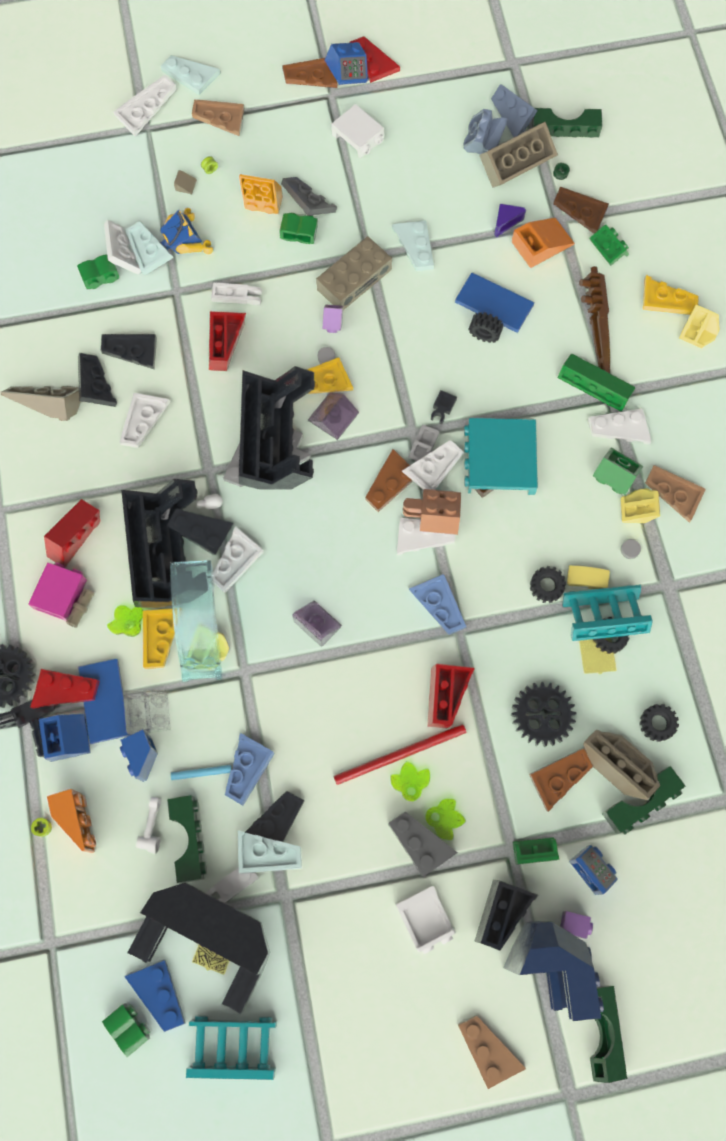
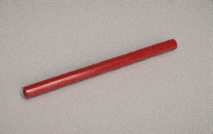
(399, 754)

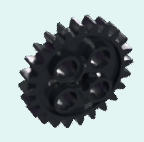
(9, 658)
(545, 731)

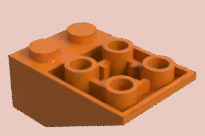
(540, 240)
(69, 813)

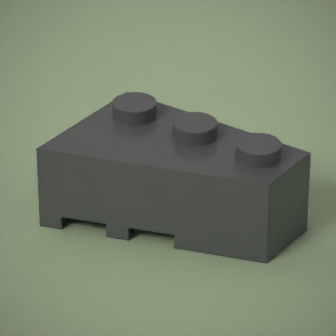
(420, 844)

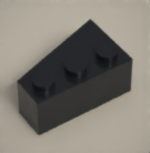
(502, 912)

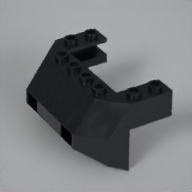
(268, 430)
(151, 543)
(211, 926)

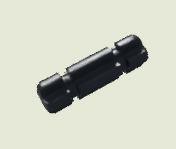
(34, 723)

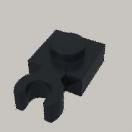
(443, 404)

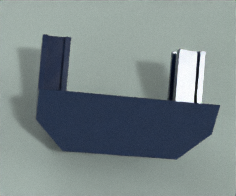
(567, 964)

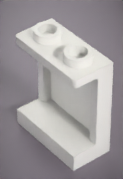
(358, 130)
(426, 920)

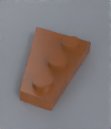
(309, 73)
(388, 482)

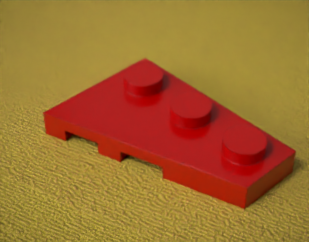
(378, 63)
(63, 688)

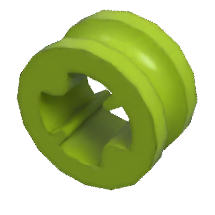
(209, 165)
(36, 823)

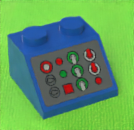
(347, 63)
(594, 870)

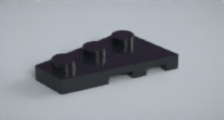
(92, 382)

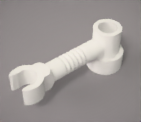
(150, 842)

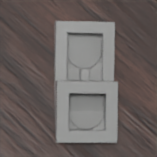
(424, 443)

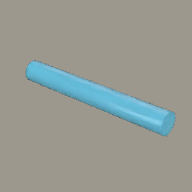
(201, 772)

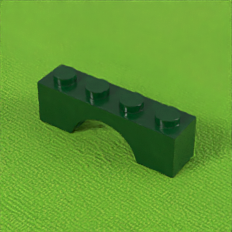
(586, 125)
(623, 816)
(190, 865)
(608, 1060)

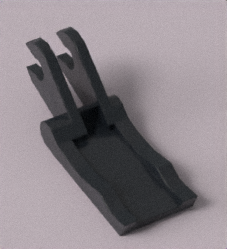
(23, 714)

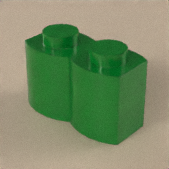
(298, 228)
(98, 272)
(126, 1029)

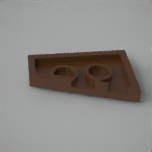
(582, 208)

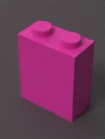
(57, 591)

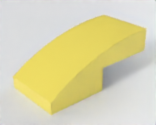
(588, 577)

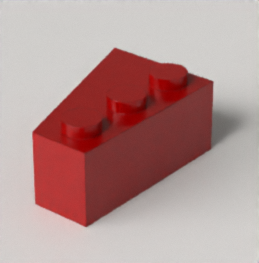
(223, 338)
(71, 532)
(446, 692)

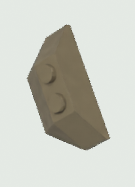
(622, 764)

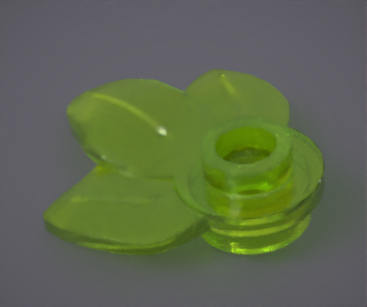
(124, 619)
(410, 778)
(448, 818)

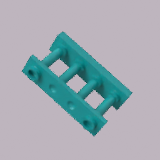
(611, 627)
(242, 1070)

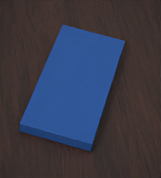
(485, 296)
(106, 713)

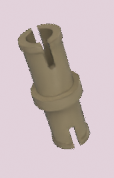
(80, 607)

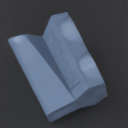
(484, 132)

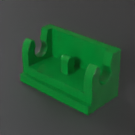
(535, 851)

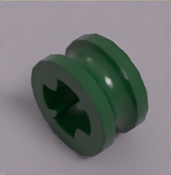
(564, 168)

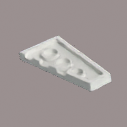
(144, 105)

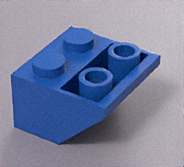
(64, 736)
(140, 753)

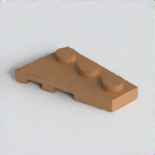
(219, 114)
(676, 491)
(489, 1053)

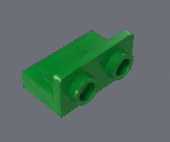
(608, 244)

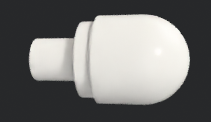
(210, 501)

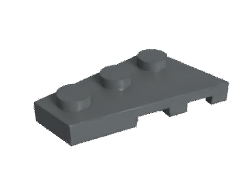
(305, 198)

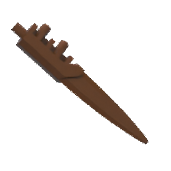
(598, 301)

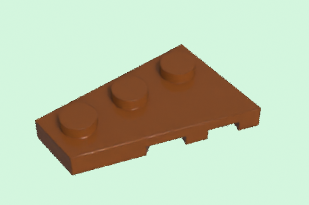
(558, 777)

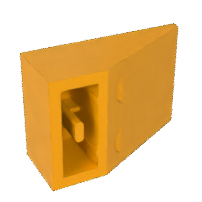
(261, 194)

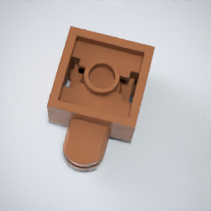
(437, 511)

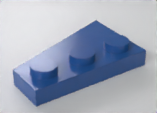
(158, 994)

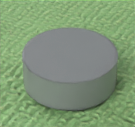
(326, 354)
(630, 549)

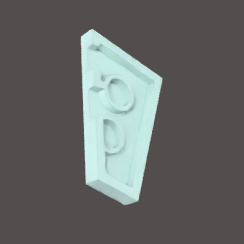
(147, 249)

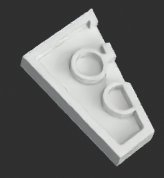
(141, 418)
(433, 467)
(412, 539)

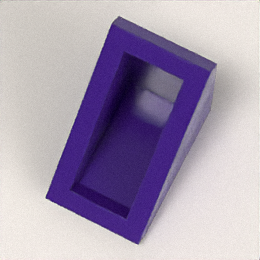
(508, 217)

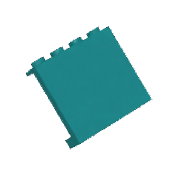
(501, 454)

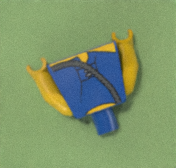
(181, 234)

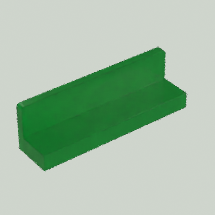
(596, 382)

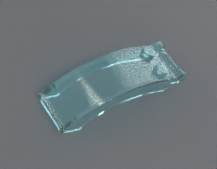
(195, 619)

